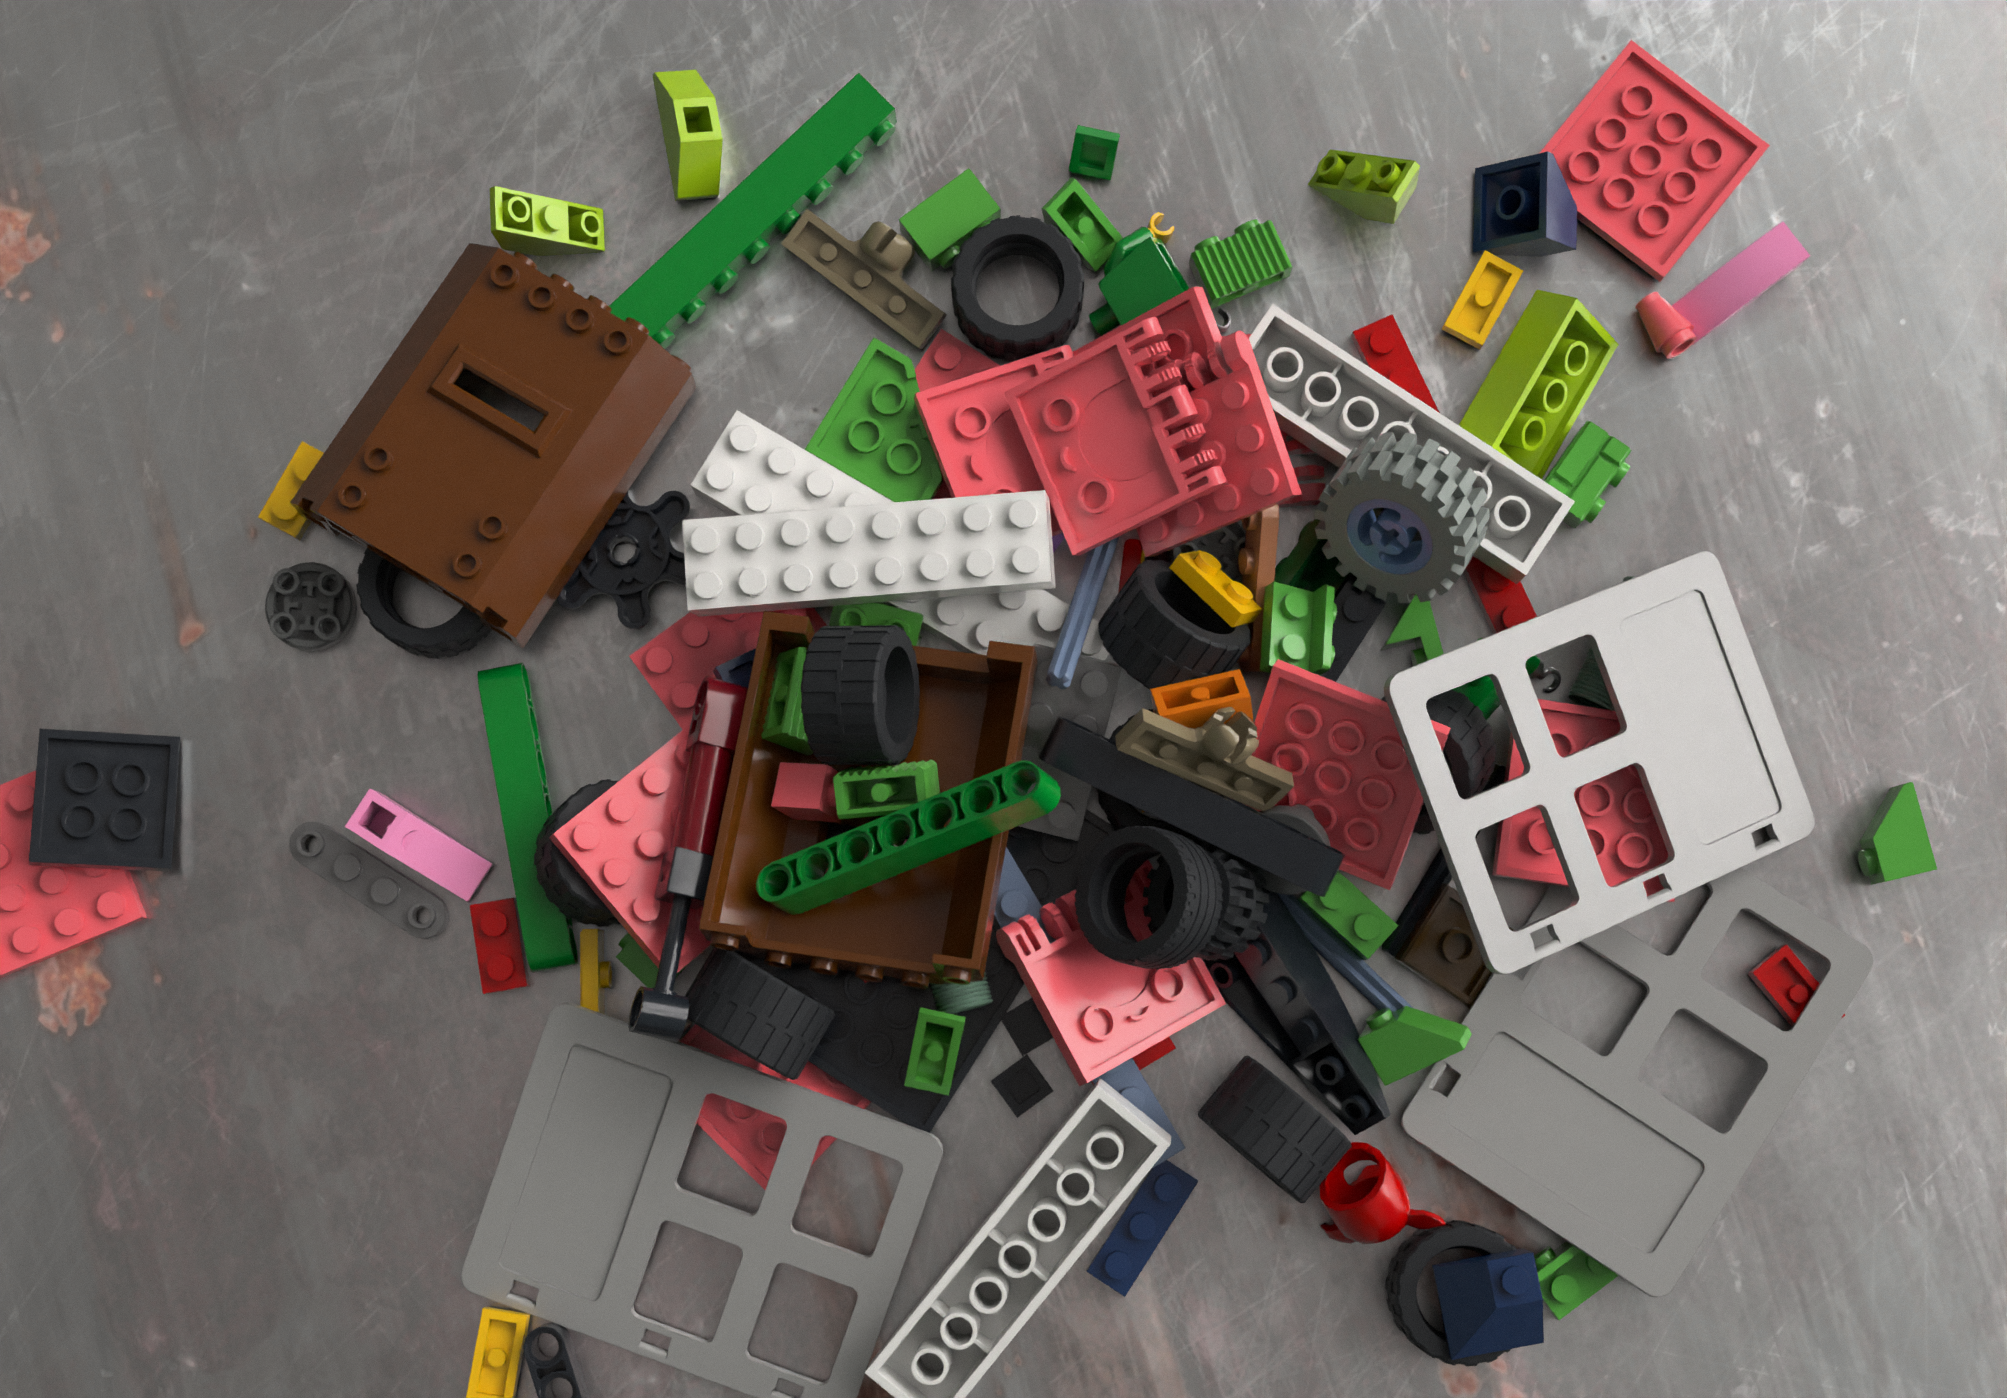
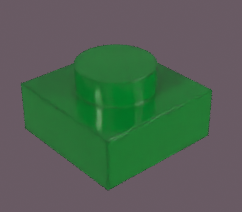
(1094, 152)

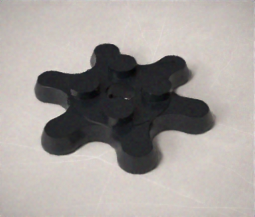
(652, 562)

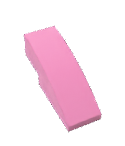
(1742, 280)

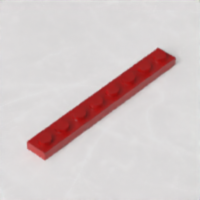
(1387, 353)

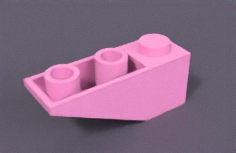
(418, 844)

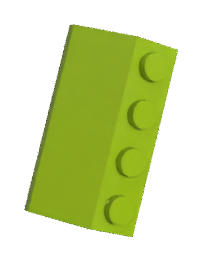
(1540, 381)

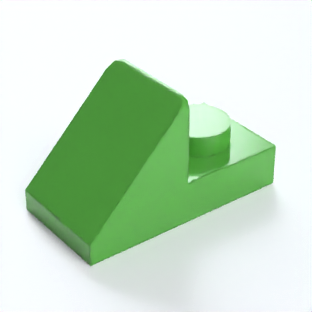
(1083, 223)
(1417, 627)
(934, 1051)

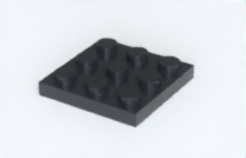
(104, 800)

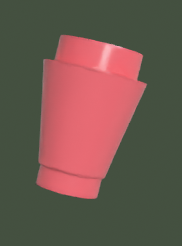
(1665, 325)

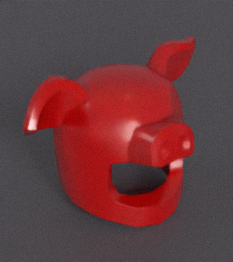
(1371, 1206)

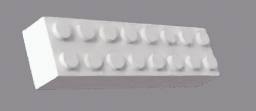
(1339, 402)
(869, 553)
(1021, 1249)

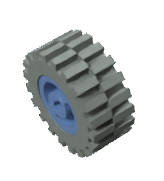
(1417, 493)

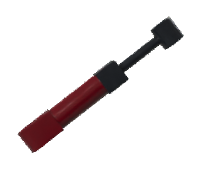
(688, 863)

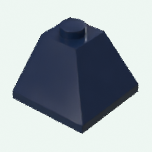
(1523, 208)
(1490, 1303)

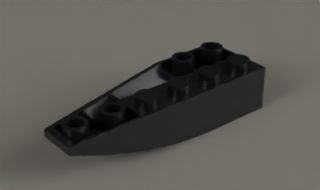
(1299, 1014)

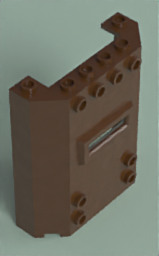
(466, 490)
(914, 925)

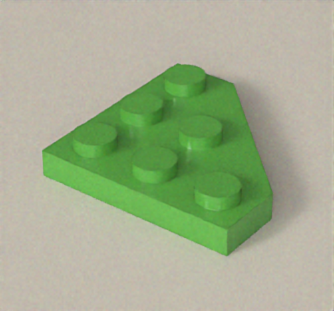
(877, 429)

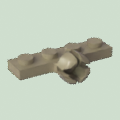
(868, 272)
(1209, 755)

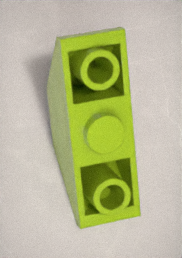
(690, 133)
(1367, 183)
(544, 224)

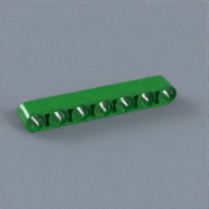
(524, 809)
(927, 838)

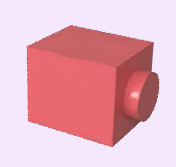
(806, 792)

